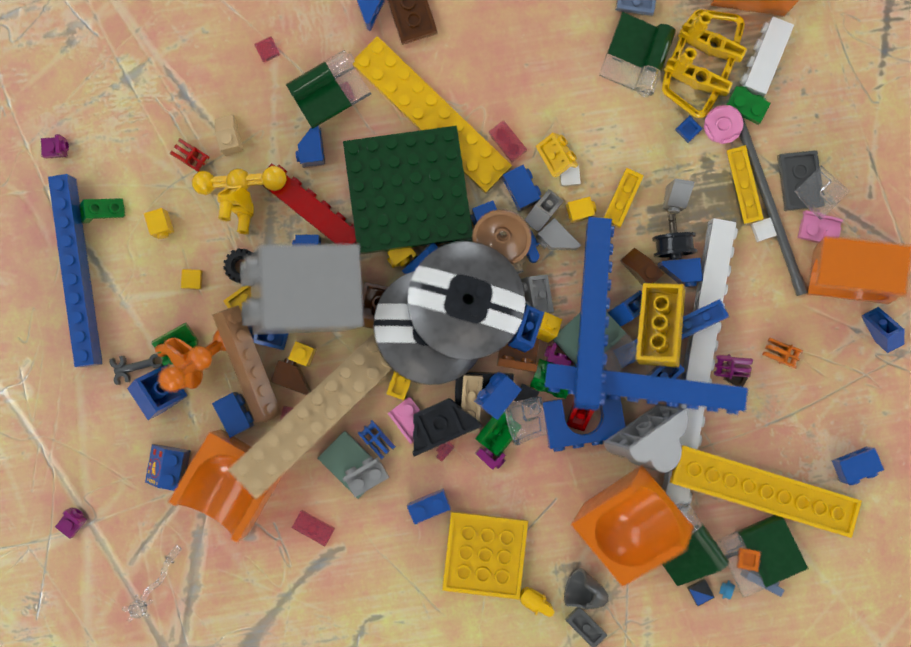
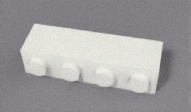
(767, 56)

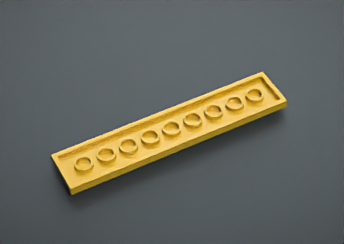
(429, 111)
(766, 491)

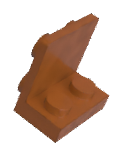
(515, 359)

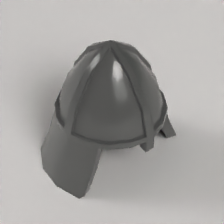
(584, 591)

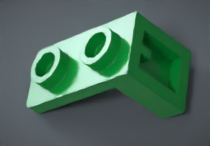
(101, 209)

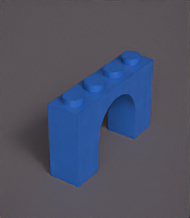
(560, 435)

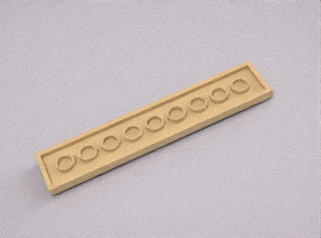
(310, 419)

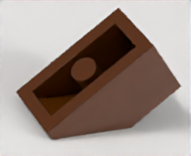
(641, 267)
(290, 377)

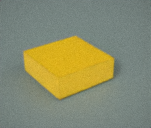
(191, 279)

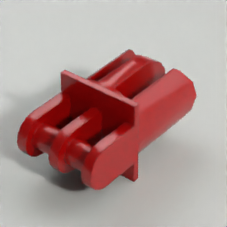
(191, 156)

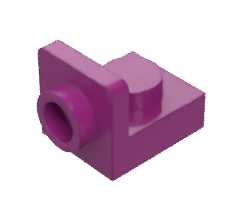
(54, 147)
(559, 359)
(486, 456)
(71, 522)

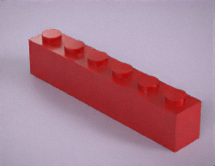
(315, 212)

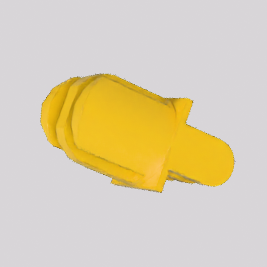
(536, 602)

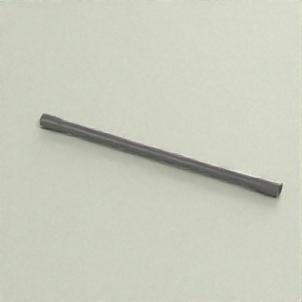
(796, 278)

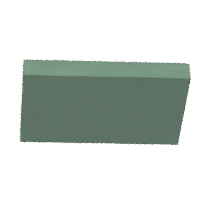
(342, 456)

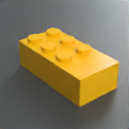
(660, 324)

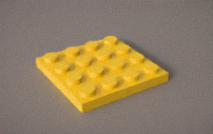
(485, 555)

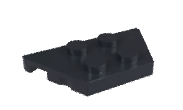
(440, 425)

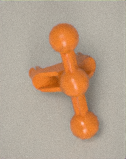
(187, 362)

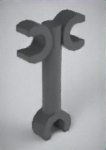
(122, 369)

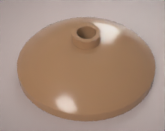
(514, 244)

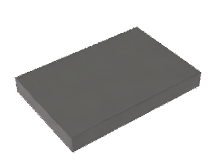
(794, 171)

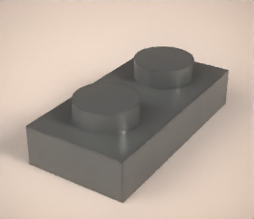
(586, 627)

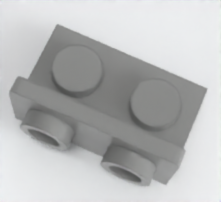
(538, 293)
(366, 476)

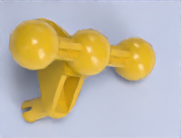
(235, 195)

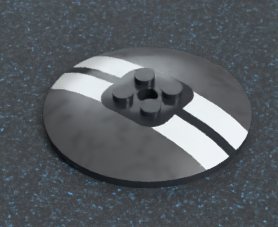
(439, 308)
(403, 346)

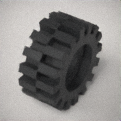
(231, 262)

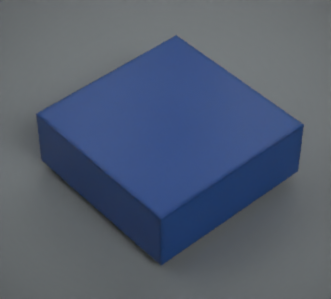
(688, 129)

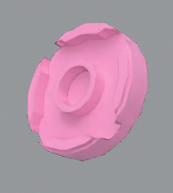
(723, 124)

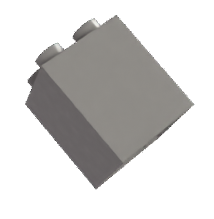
(302, 289)

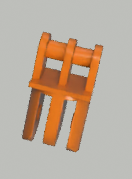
(784, 353)

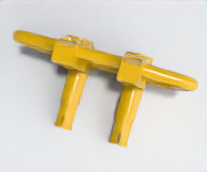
(681, 66)

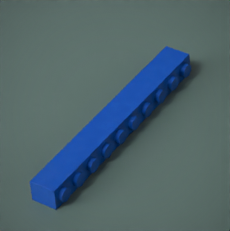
(75, 271)
(593, 314)
(655, 389)

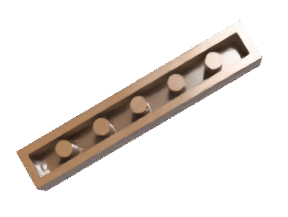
(247, 364)

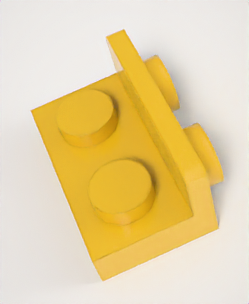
(556, 154)

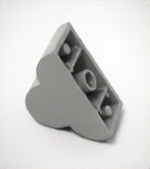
(652, 438)

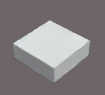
(570, 177)
(763, 229)

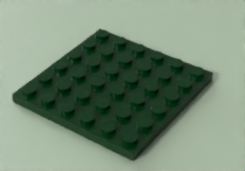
(407, 190)

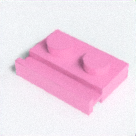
(815, 229)
(403, 417)

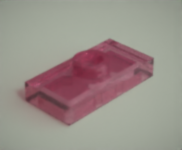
(313, 528)

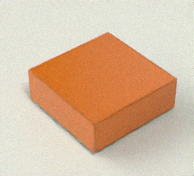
(748, 559)

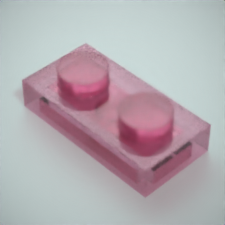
(507, 141)

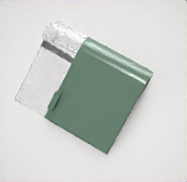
(619, 350)

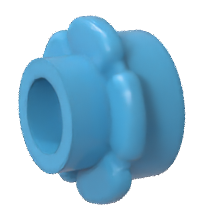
(727, 590)

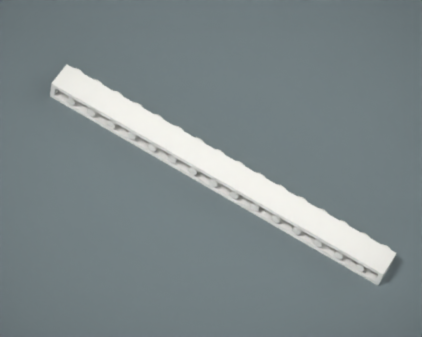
(703, 344)

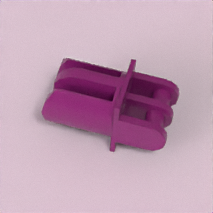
(734, 367)

